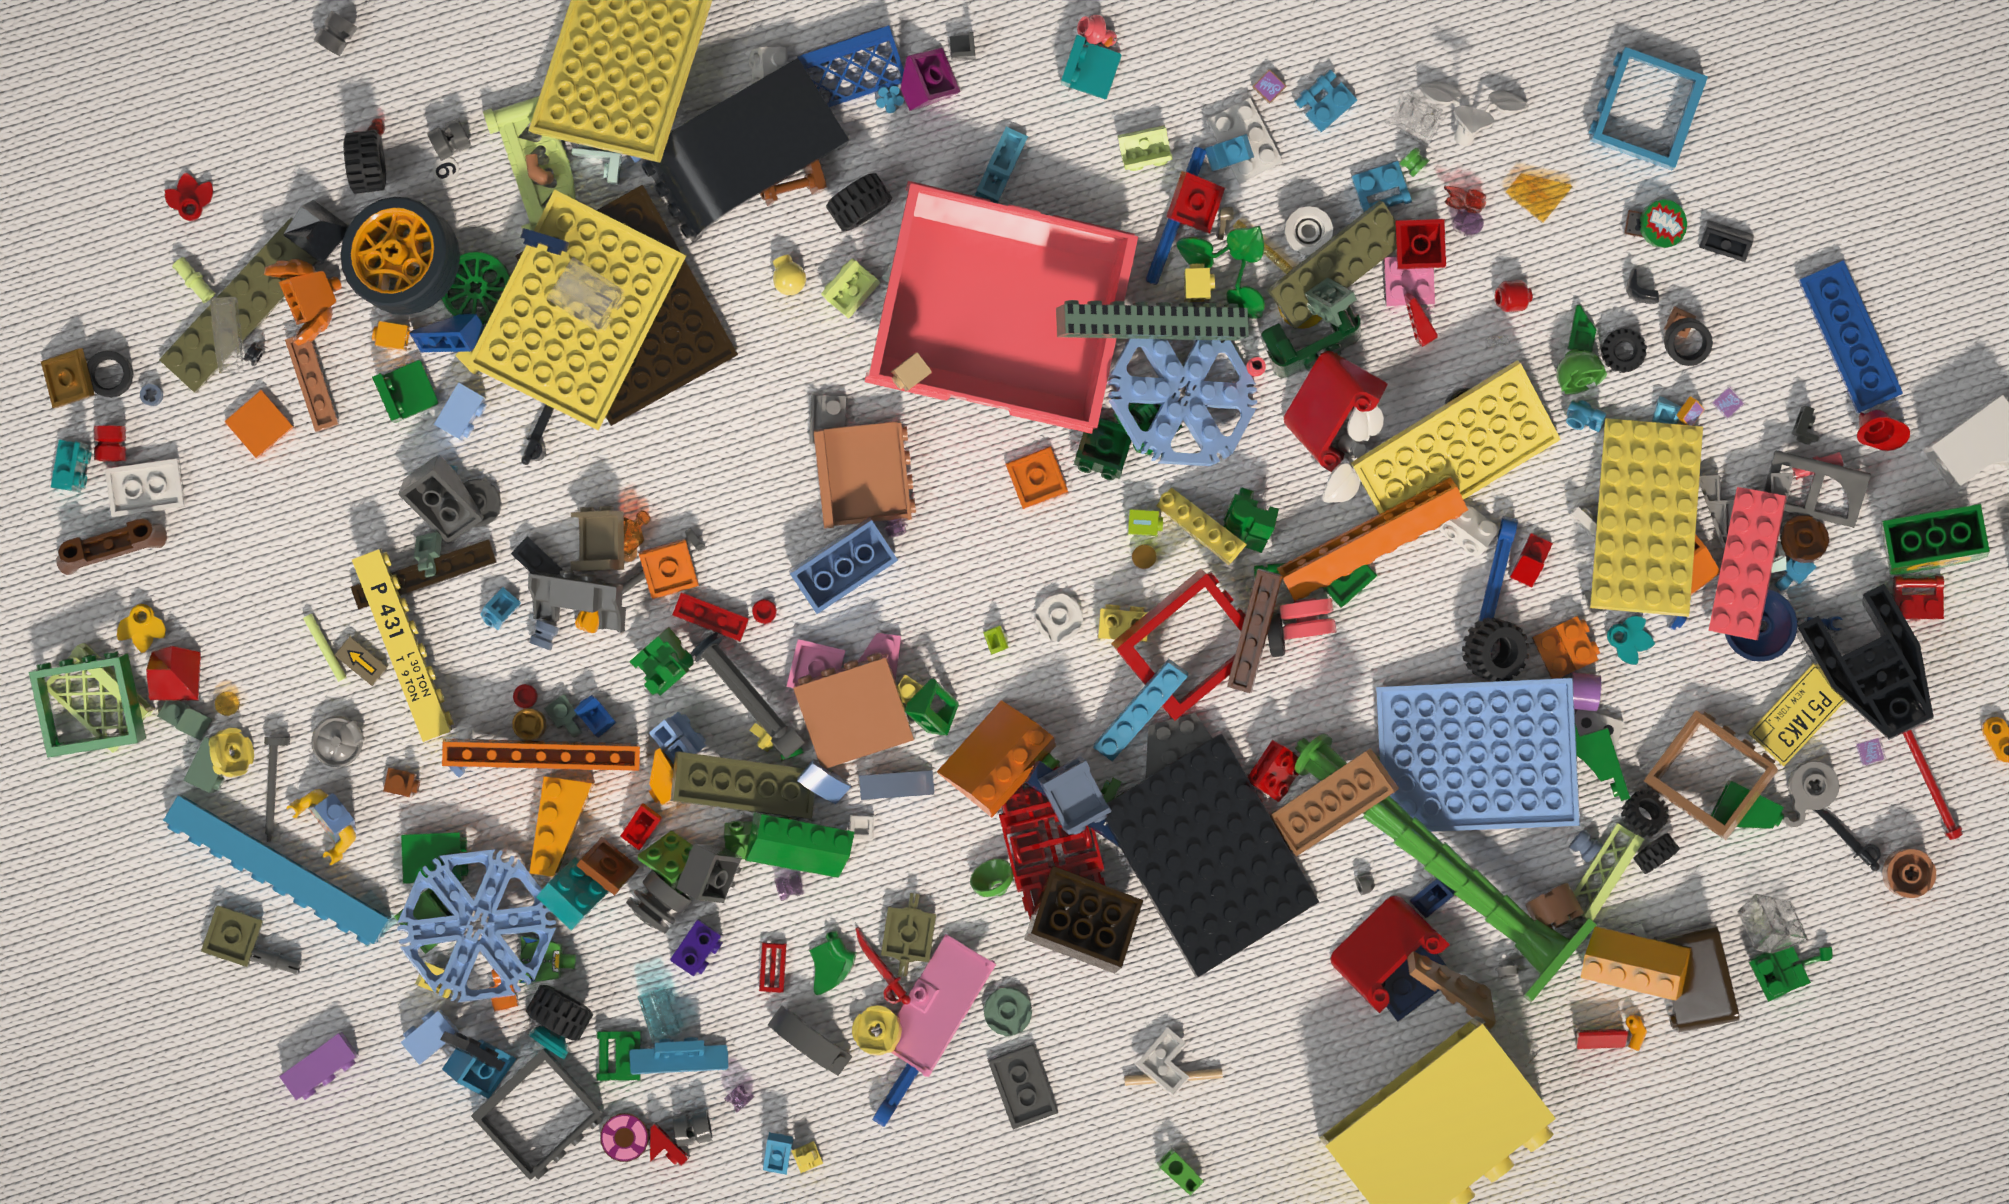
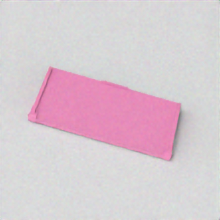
(940, 1003)

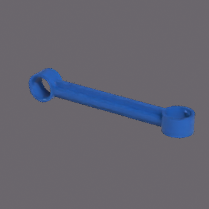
(1505, 539)
(895, 1095)

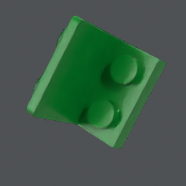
(405, 391)

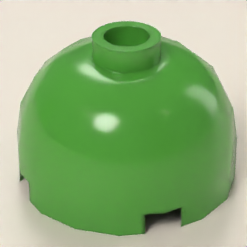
(1579, 370)

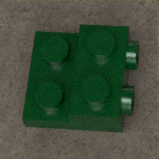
(1103, 450)

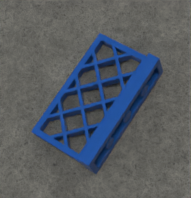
(851, 46)

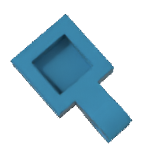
(1795, 571)

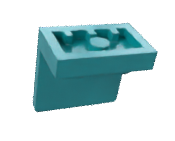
(1090, 68)
(70, 466)

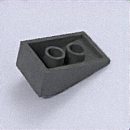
(440, 499)

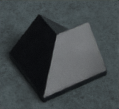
(316, 230)

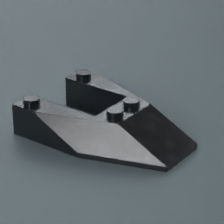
(1880, 679)

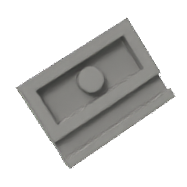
(827, 413)

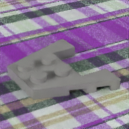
(1722, 510)

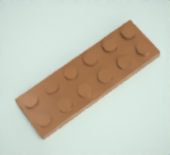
(1333, 802)

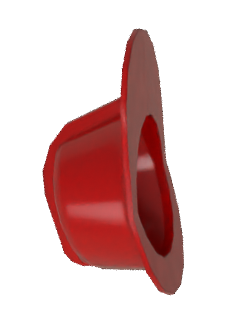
(1882, 431)

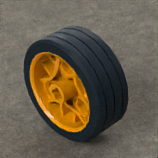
(400, 255)

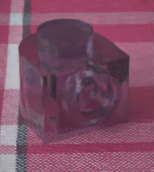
(1468, 223)

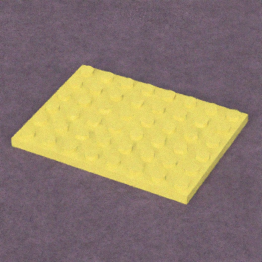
(620, 73)
(551, 352)

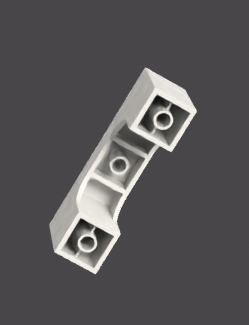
(1973, 444)

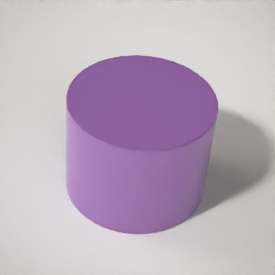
(1586, 691)

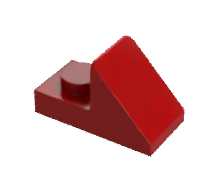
(1531, 560)
(641, 826)
(661, 1140)

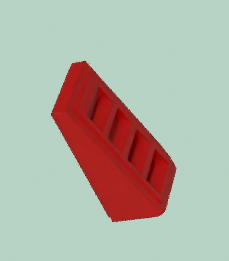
(1421, 326)

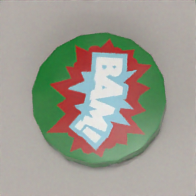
(1663, 223)

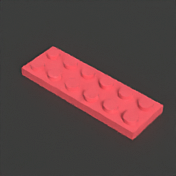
(1747, 563)

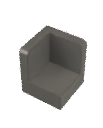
(962, 47)

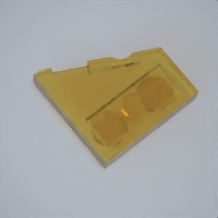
(1537, 195)

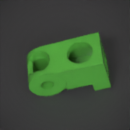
(1180, 1171)

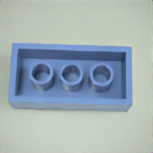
(843, 565)

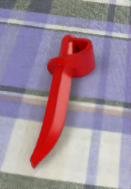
(894, 985)

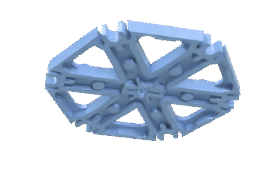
(1173, 412)
(453, 927)

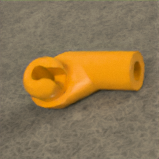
(1637, 1030)

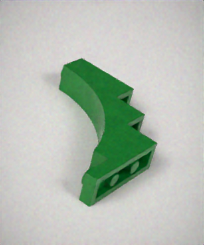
(1599, 754)

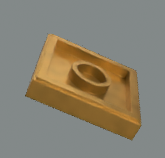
(67, 378)

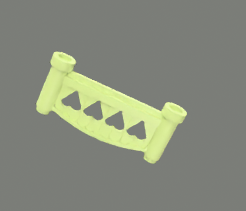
(511, 123)

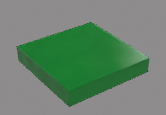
(1348, 586)

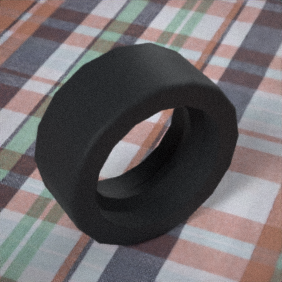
(1702, 353)
(127, 368)

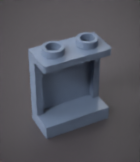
(1074, 796)

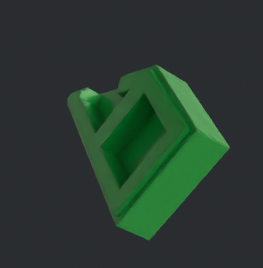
(1582, 331)

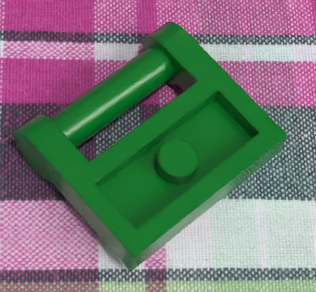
(624, 1043)

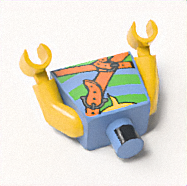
(332, 817)

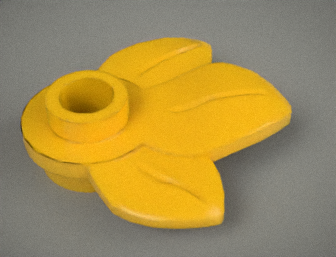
(141, 631)

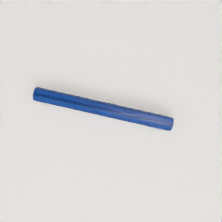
(1172, 226)

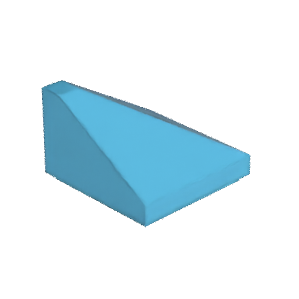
(1666, 411)

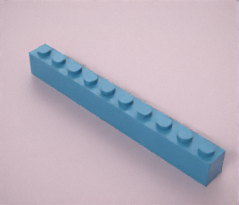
(277, 869)

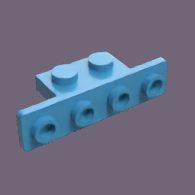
(678, 1057)

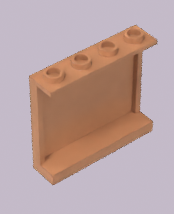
(864, 473)
(853, 710)

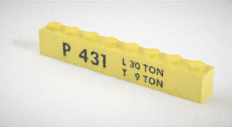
(402, 645)

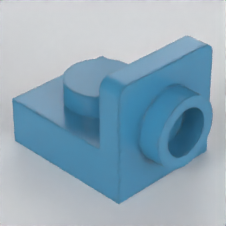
(499, 608)

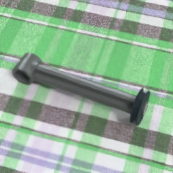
(783, 737)

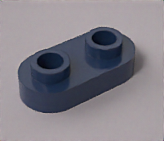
(534, 238)

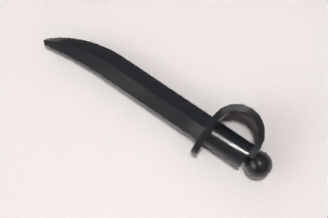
(536, 436)
(1844, 834)

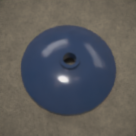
(1778, 635)

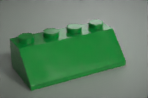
(798, 845)

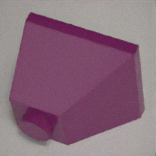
(927, 79)

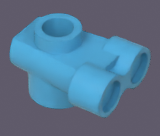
(1582, 414)

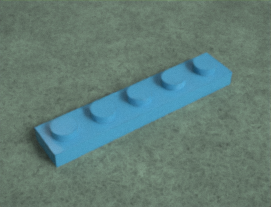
(1140, 710)

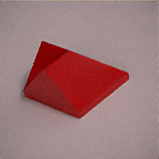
(1420, 244)
(174, 674)

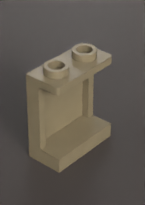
(600, 539)

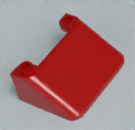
(1326, 401)
(1382, 946)

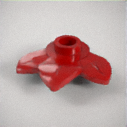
(187, 194)

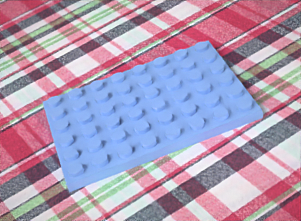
(1482, 753)

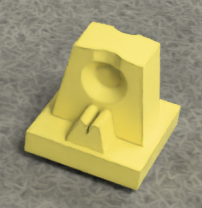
(764, 741)
(807, 1157)

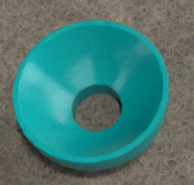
(550, 1040)

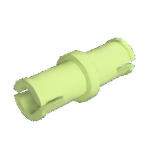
(193, 279)

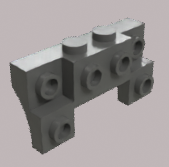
(579, 593)

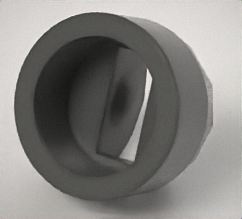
(1364, 884)

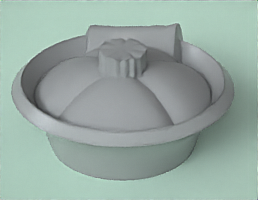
(337, 741)

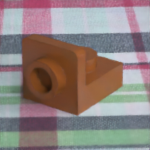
(401, 782)

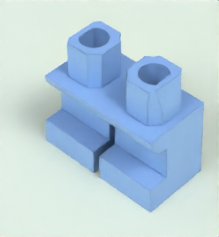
(680, 733)

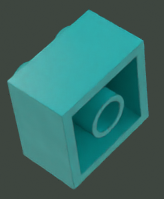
(571, 894)

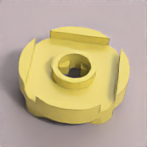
(220, 755)
(884, 1042)

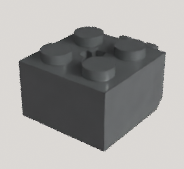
(709, 873)

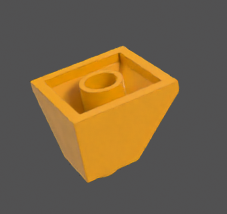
(661, 777)

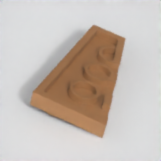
(1454, 987)

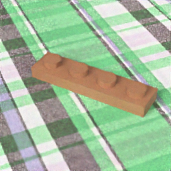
(312, 385)

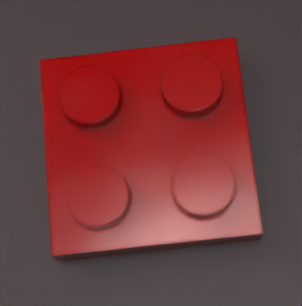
(1195, 202)

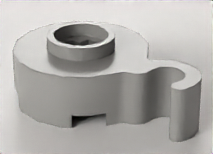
(1800, 791)

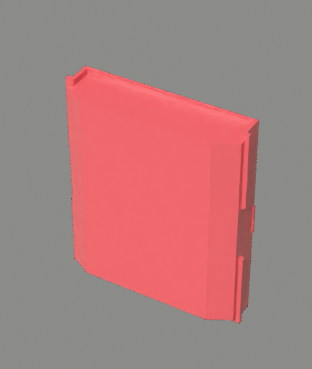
(980, 299)

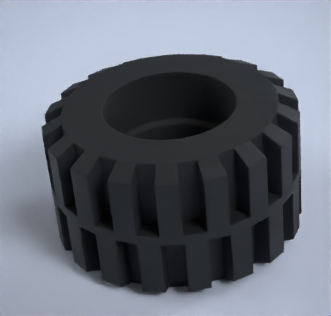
(364, 161)
(859, 202)
(1511, 654)
(559, 1012)

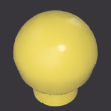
(788, 276)

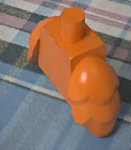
(307, 295)

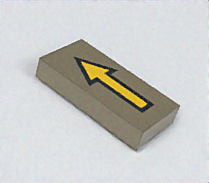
(361, 661)

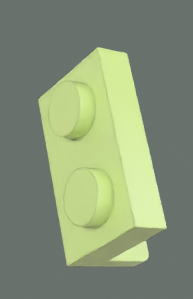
(1144, 148)
(850, 288)

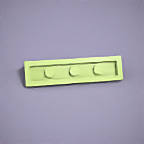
(1614, 873)

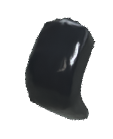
(1640, 294)

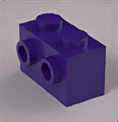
(696, 948)

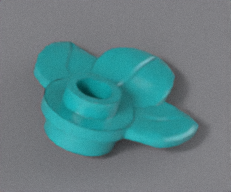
(1633, 639)

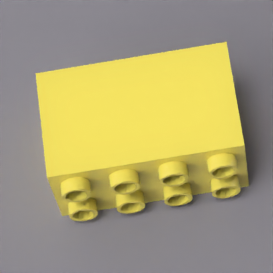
(1441, 1124)

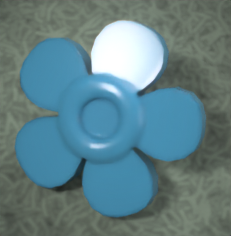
(889, 98)

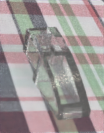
(227, 334)

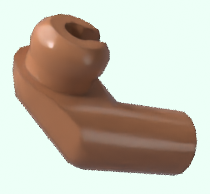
(536, 173)

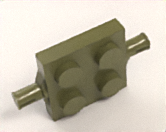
(908, 934)

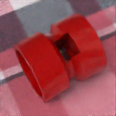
(110, 443)

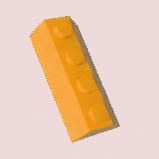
(1636, 963)

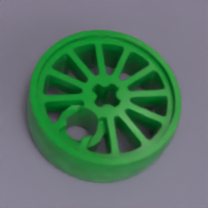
(496, 265)

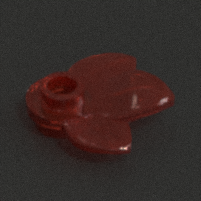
(1471, 201)

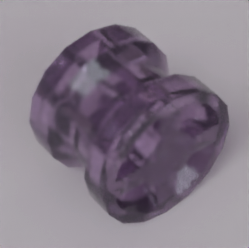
(739, 1097)

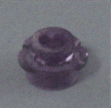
(895, 528)

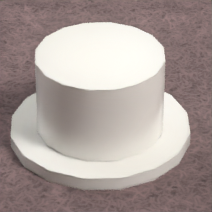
(1308, 229)

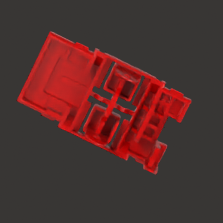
(1022, 813)

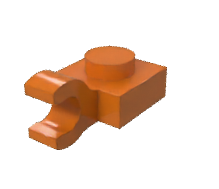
(502, 1002)

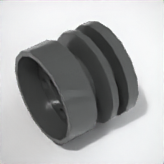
(658, 902)

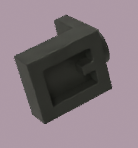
(1805, 421)

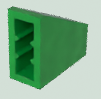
(1762, 813)

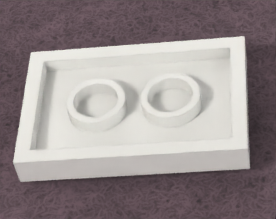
(1243, 120)
(145, 488)

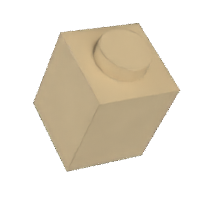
(910, 372)

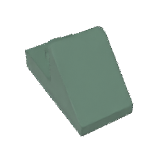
(185, 718)

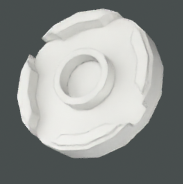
(1059, 617)

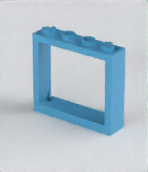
(1605, 104)

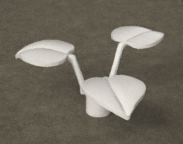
(1468, 119)
(1343, 481)

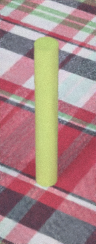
(324, 647)

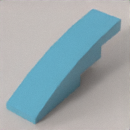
(1001, 165)

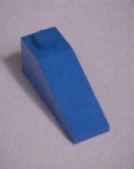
(449, 335)

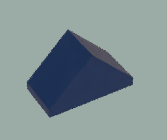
(1431, 897)

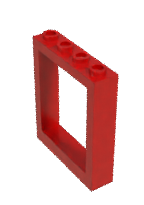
(1125, 642)

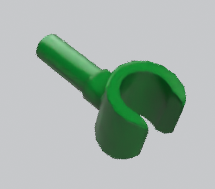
(1825, 954)

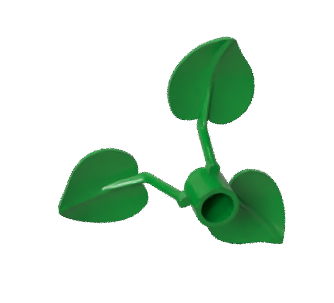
(1244, 245)

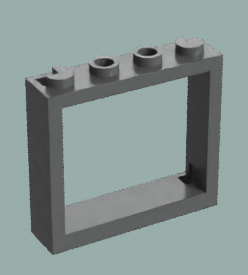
(558, 1152)

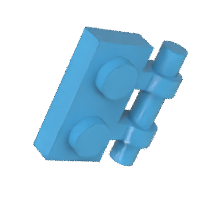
(1331, 106)

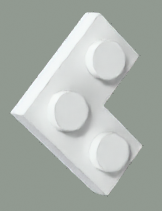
(1158, 1062)

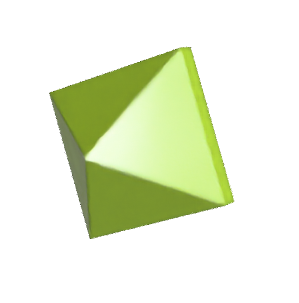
(996, 639)

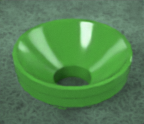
(988, 875)

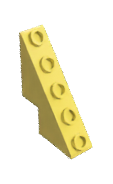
(1200, 526)

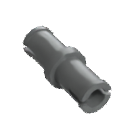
(276, 960)

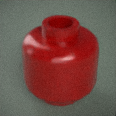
(1513, 296)

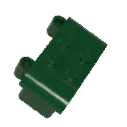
(1287, 361)

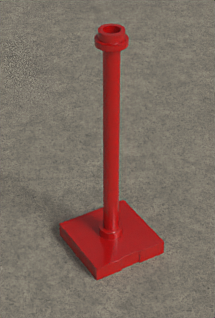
(1953, 831)

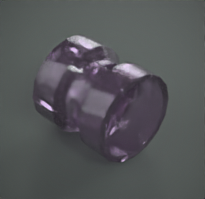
(790, 886)

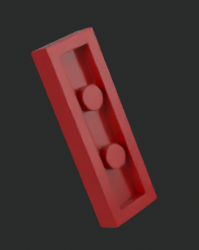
(710, 617)

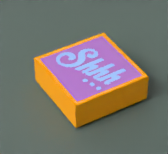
(1690, 411)

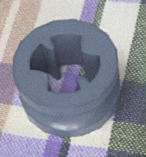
(144, 392)

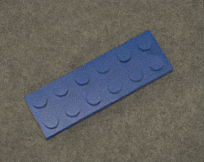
(1850, 337)

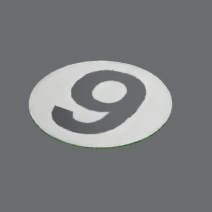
(446, 170)

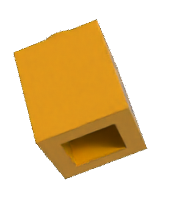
(391, 336)

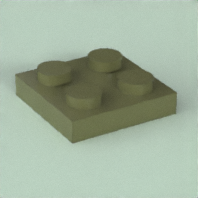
(232, 935)

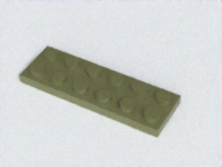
(1341, 259)
(740, 785)

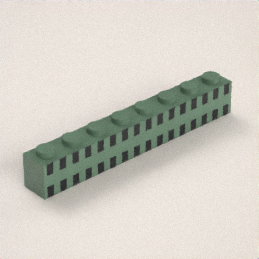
(1151, 322)

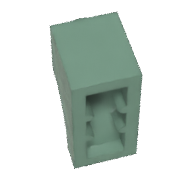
(201, 770)

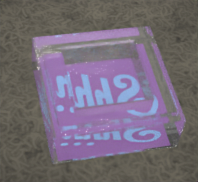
(1728, 402)
(1871, 751)

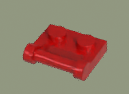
(1920, 605)

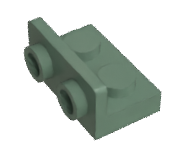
(1329, 299)

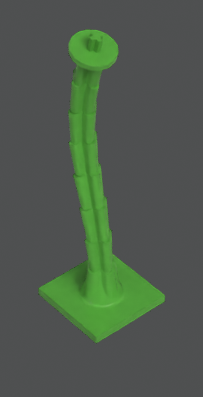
(1536, 941)

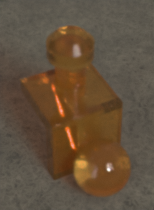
(633, 534)

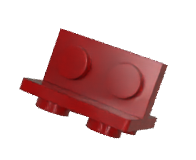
(1274, 771)

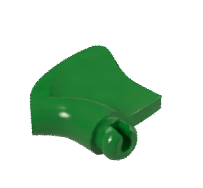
(831, 962)

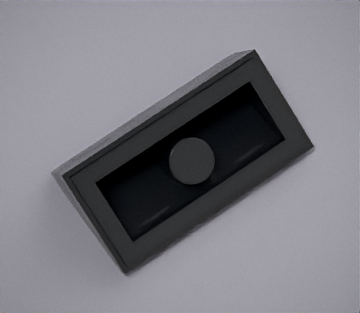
(1726, 241)

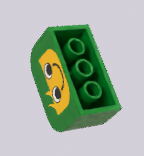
(1935, 540)

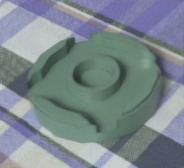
(1007, 1011)

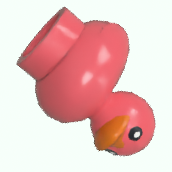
(1095, 31)

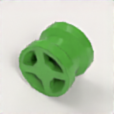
(1414, 161)

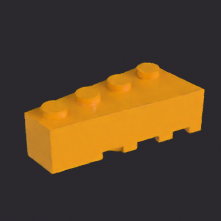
(557, 820)

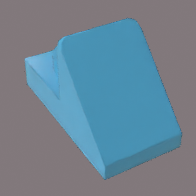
(1229, 152)
(778, 1153)

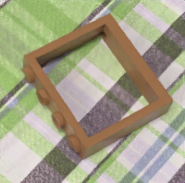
(1727, 735)

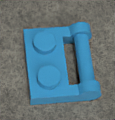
(1379, 181)

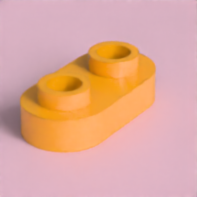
(1997, 741)

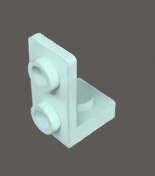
(611, 169)

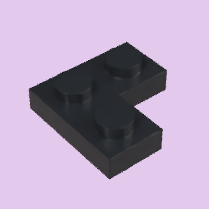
(472, 1047)

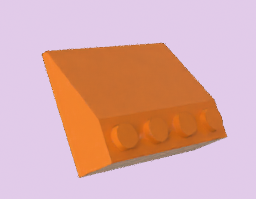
(997, 757)

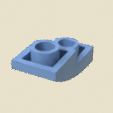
(823, 783)

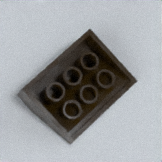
(1084, 920)

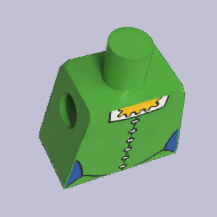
(552, 961)

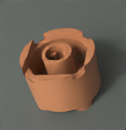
(1919, 863)
(1555, 907)

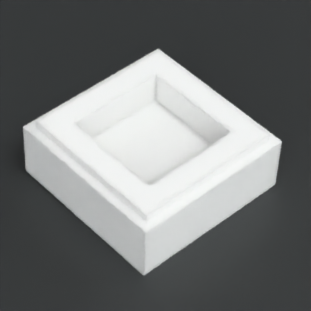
(862, 826)

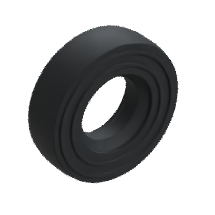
(1275, 636)

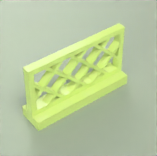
(107, 679)

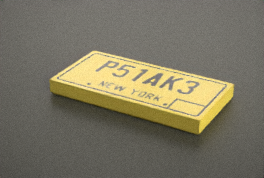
(1796, 716)

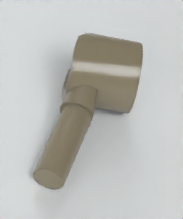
(1226, 213)

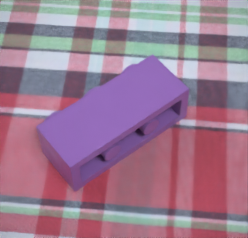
(319, 1067)

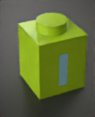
(1144, 523)

